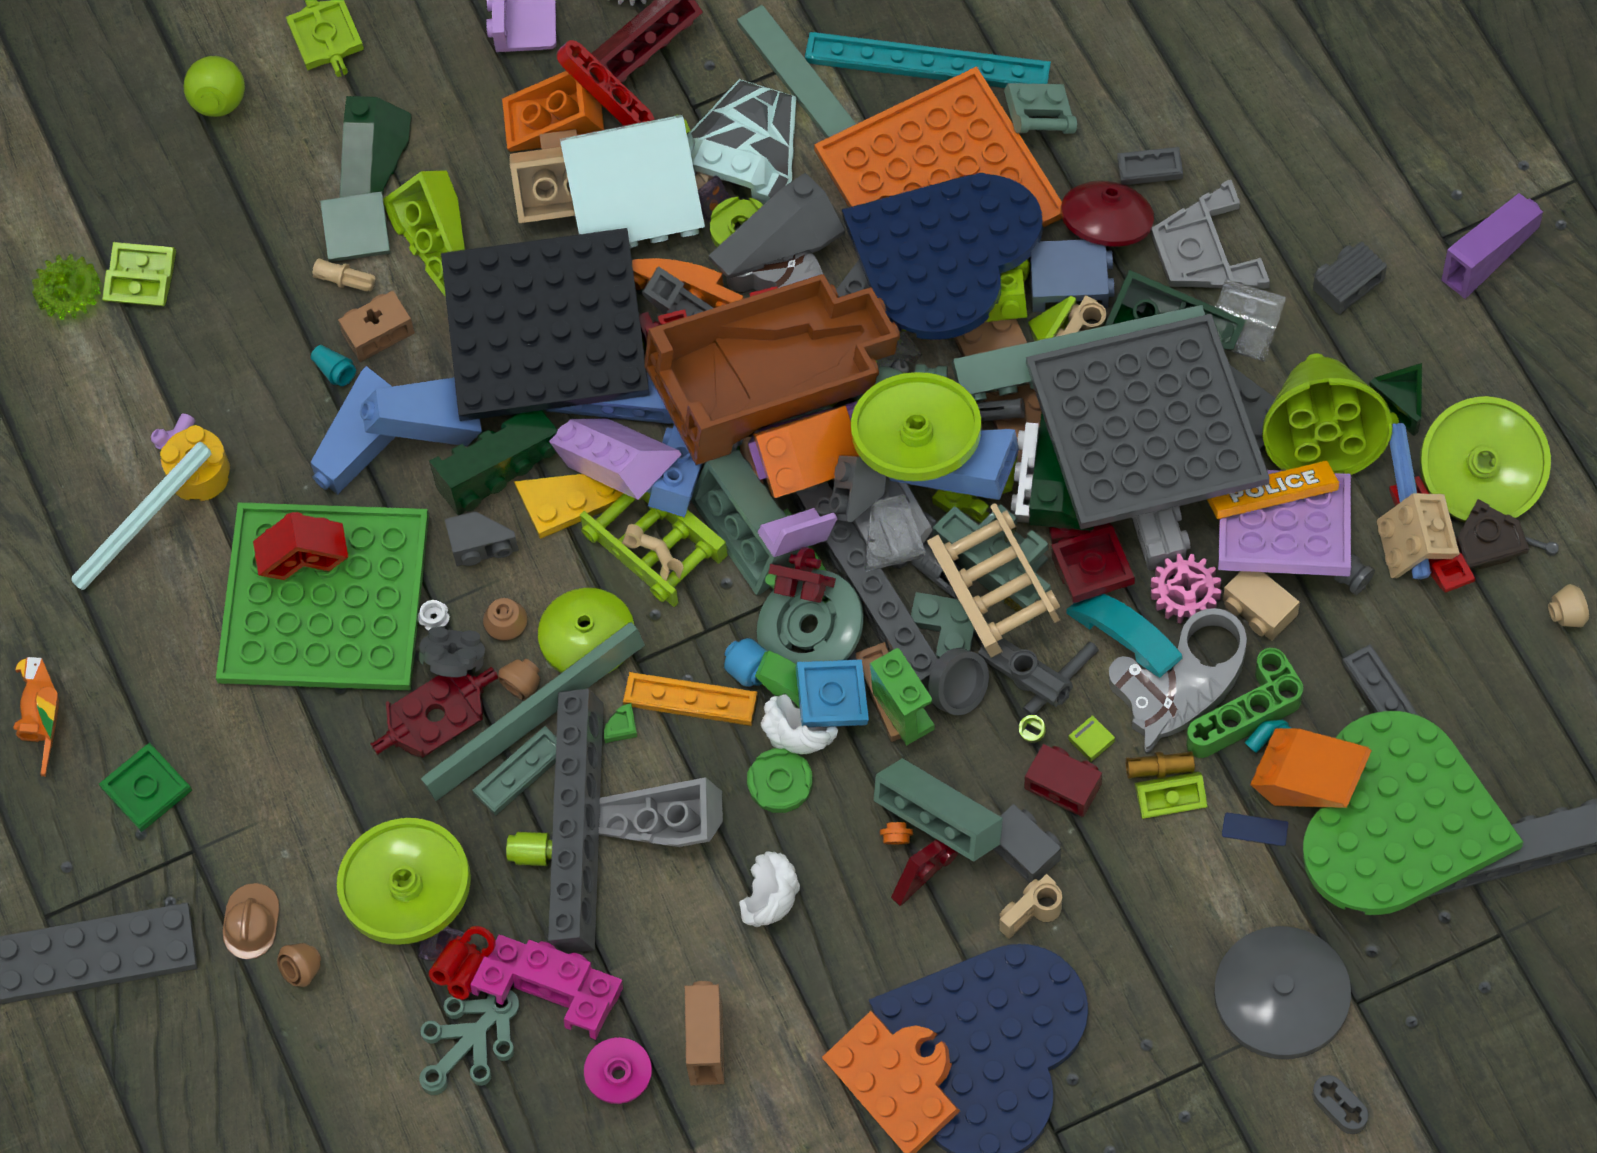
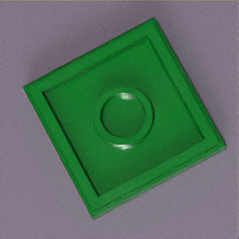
(145, 787)

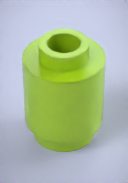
(529, 848)

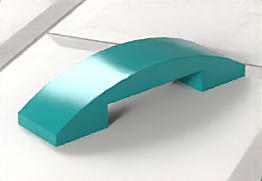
(1130, 629)

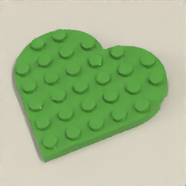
(1410, 823)

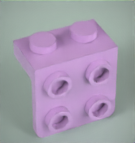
(522, 24)

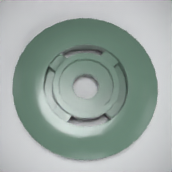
(837, 627)

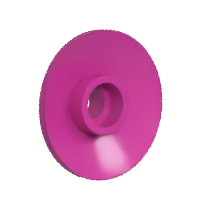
(612, 1056)

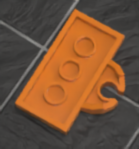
(895, 1079)

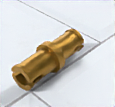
(1160, 765)

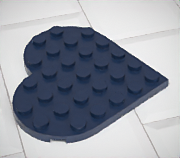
(943, 249)
(1005, 1028)

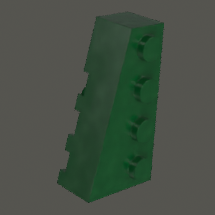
(493, 460)

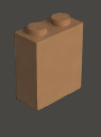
(704, 1033)

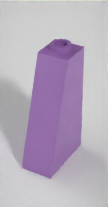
(1490, 244)

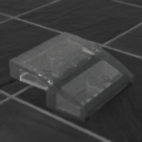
(1261, 314)

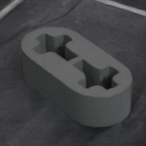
(1346, 1099)

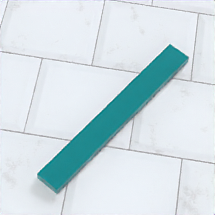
(921, 60)

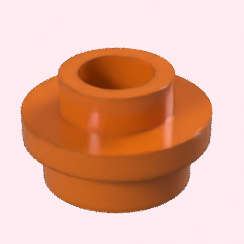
(896, 833)

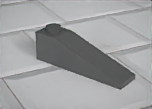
(787, 224)

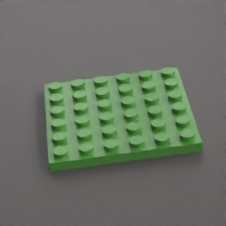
(323, 625)

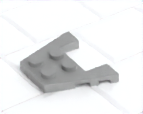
(1192, 248)

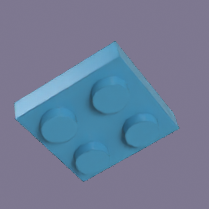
(832, 693)

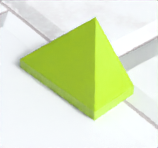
(1052, 320)

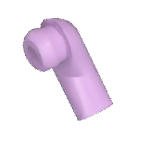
(160, 436)

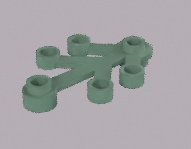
(471, 1036)

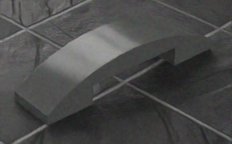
(669, 295)

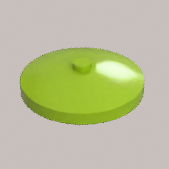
(916, 426)
(1485, 453)
(403, 881)

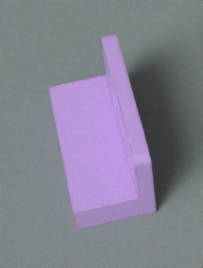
(796, 531)

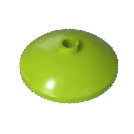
(559, 630)

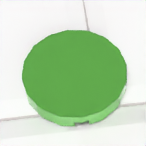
(779, 780)

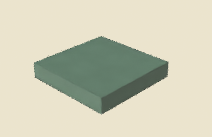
(355, 226)

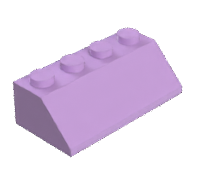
(613, 454)

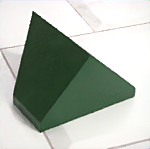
(1402, 394)

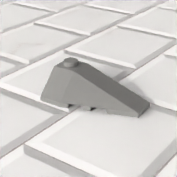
(664, 814)

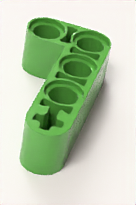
(1240, 709)

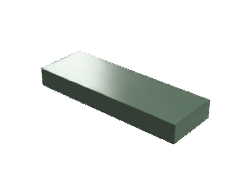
(518, 771)

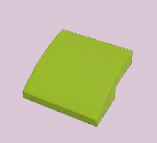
(139, 274)

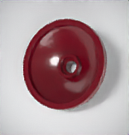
(1107, 213)

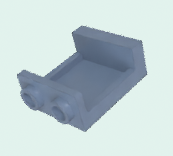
(1068, 270)

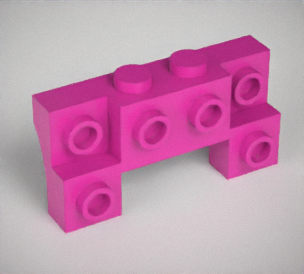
(551, 976)

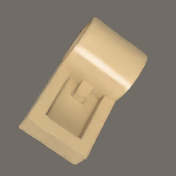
(1080, 313)
(1017, 915)

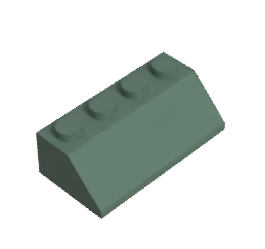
(735, 508)

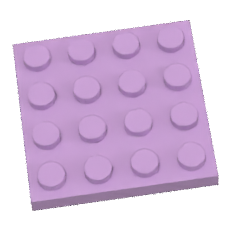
(1292, 536)

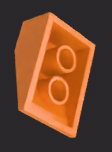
(549, 107)
(805, 450)
(1309, 769)

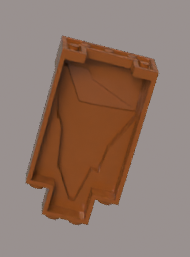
(766, 360)

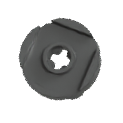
(451, 651)

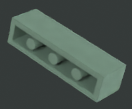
(938, 809)

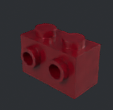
(1063, 779)

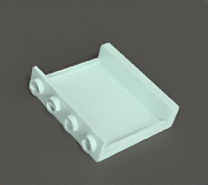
(634, 180)

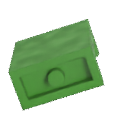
(901, 695)

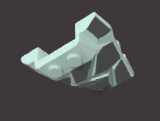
(747, 139)

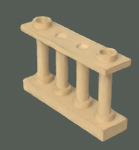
(977, 605)

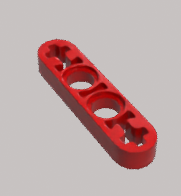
(630, 111)

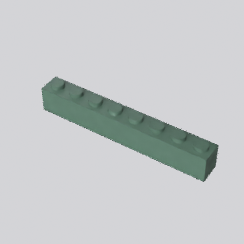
(1006, 367)

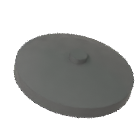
(1282, 992)

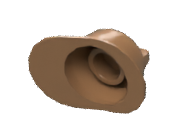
(251, 921)

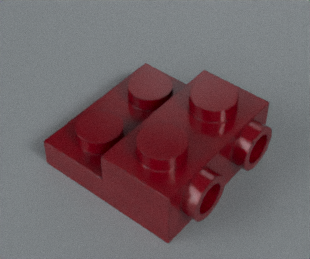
(1092, 564)

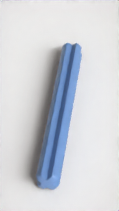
(1405, 481)

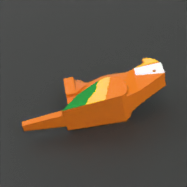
(38, 706)

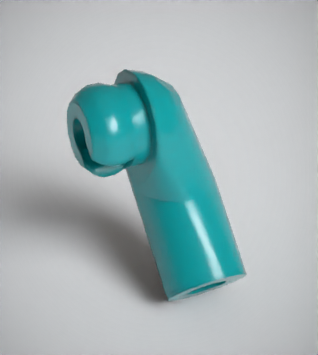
(1264, 733)

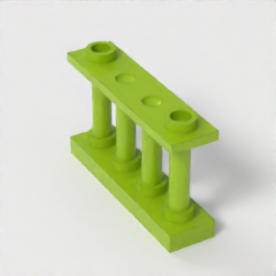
(707, 544)

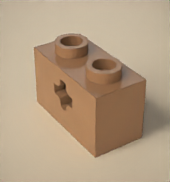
(369, 339)

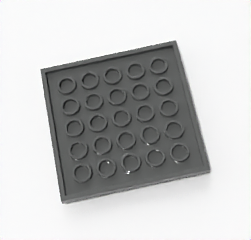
(1146, 421)

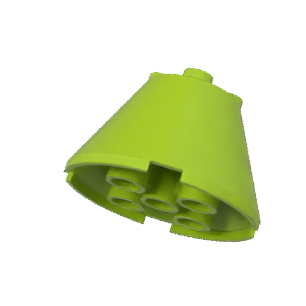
(1326, 416)

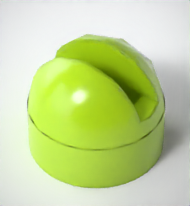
(1035, 722)

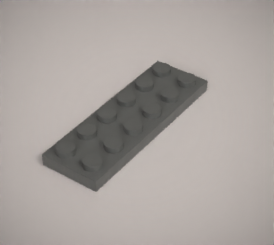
(96, 953)

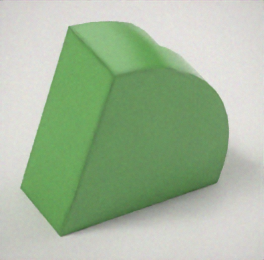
(620, 725)

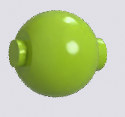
(214, 86)

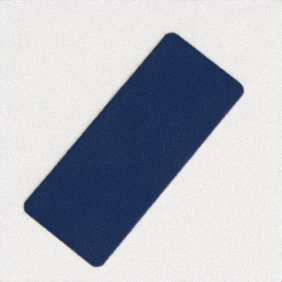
(1255, 829)

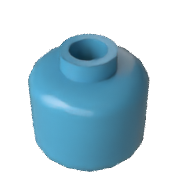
(743, 661)

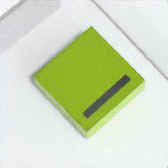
(1091, 738)

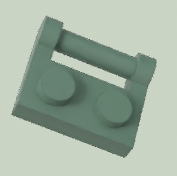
(1039, 100)

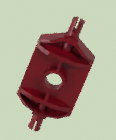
(408, 719)

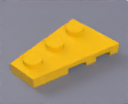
(560, 500)

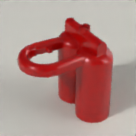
(460, 962)

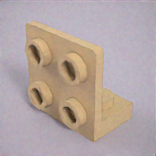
(1417, 531)

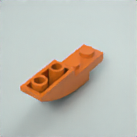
(698, 279)

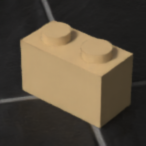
(1261, 603)

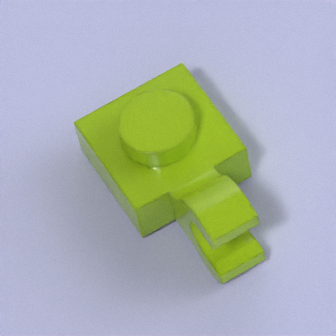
(965, 503)

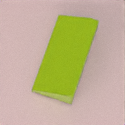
(1171, 794)

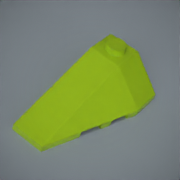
(429, 219)

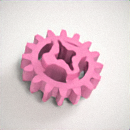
(1190, 575)

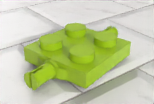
(325, 34)

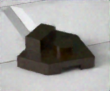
(1490, 537)

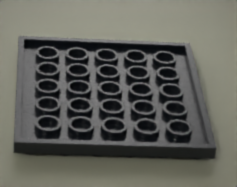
(544, 324)

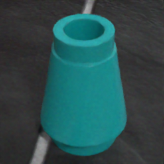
(334, 366)

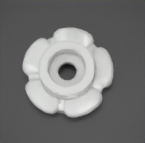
(433, 607)

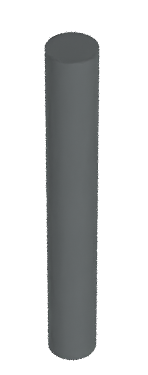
(1067, 671)

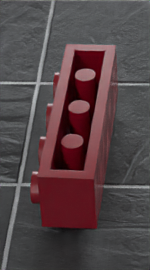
(645, 35)

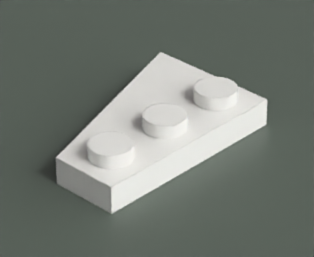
(1024, 471)

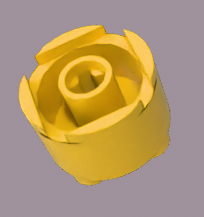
(211, 476)

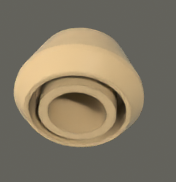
(1569, 607)

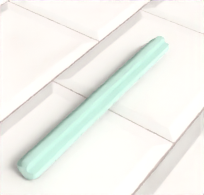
(141, 515)

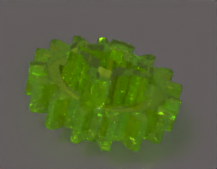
(62, 285)

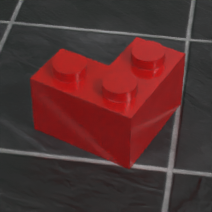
(298, 543)

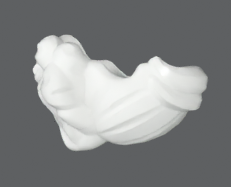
(785, 730)
(772, 890)

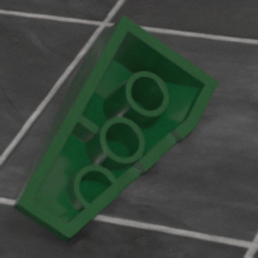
(1049, 495)

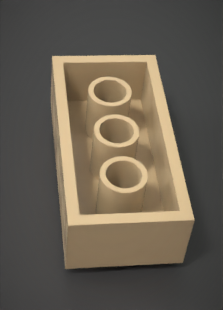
(541, 185)

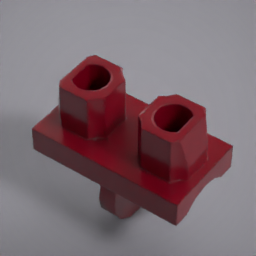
(813, 584)

